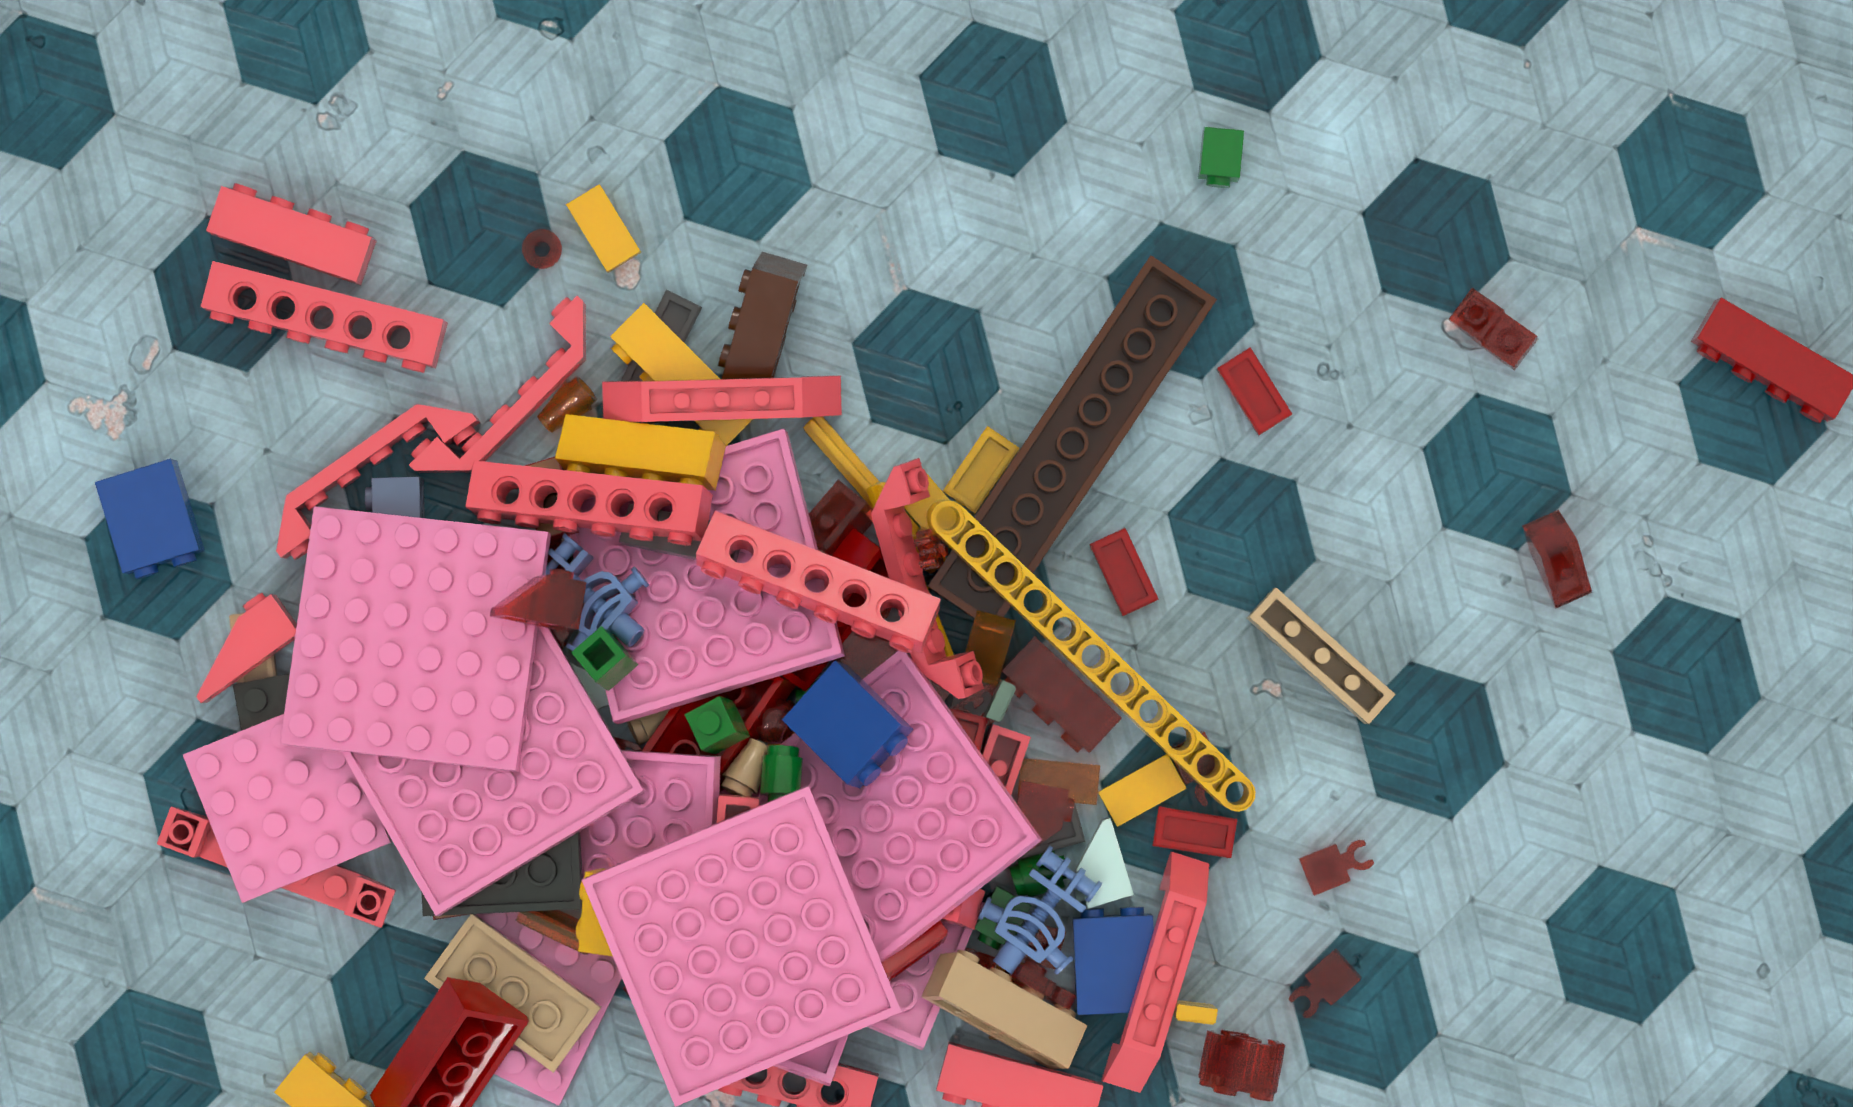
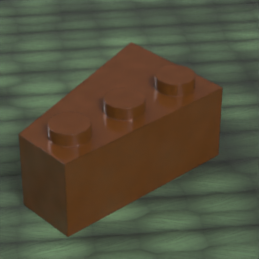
(762, 319)

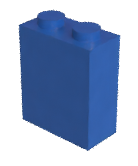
(150, 518)
(848, 725)
(1109, 958)

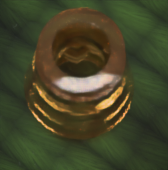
(571, 398)

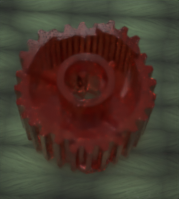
(1241, 1063)

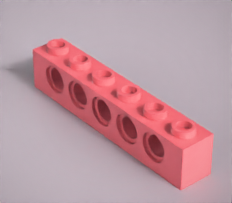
(228, 281)
(493, 481)
(729, 534)

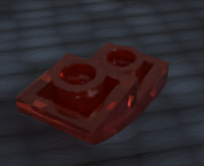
(1493, 329)

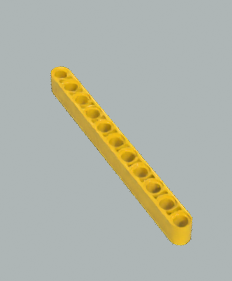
(1108, 665)

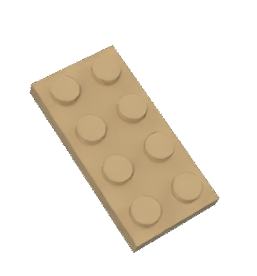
(554, 1007)

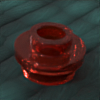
(530, 243)

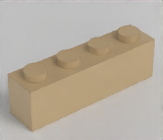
(1320, 656)
(1004, 1009)

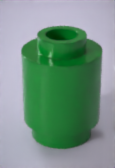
(780, 771)
(1025, 883)

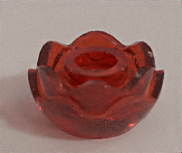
(773, 728)

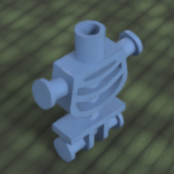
(611, 614)
(1017, 946)

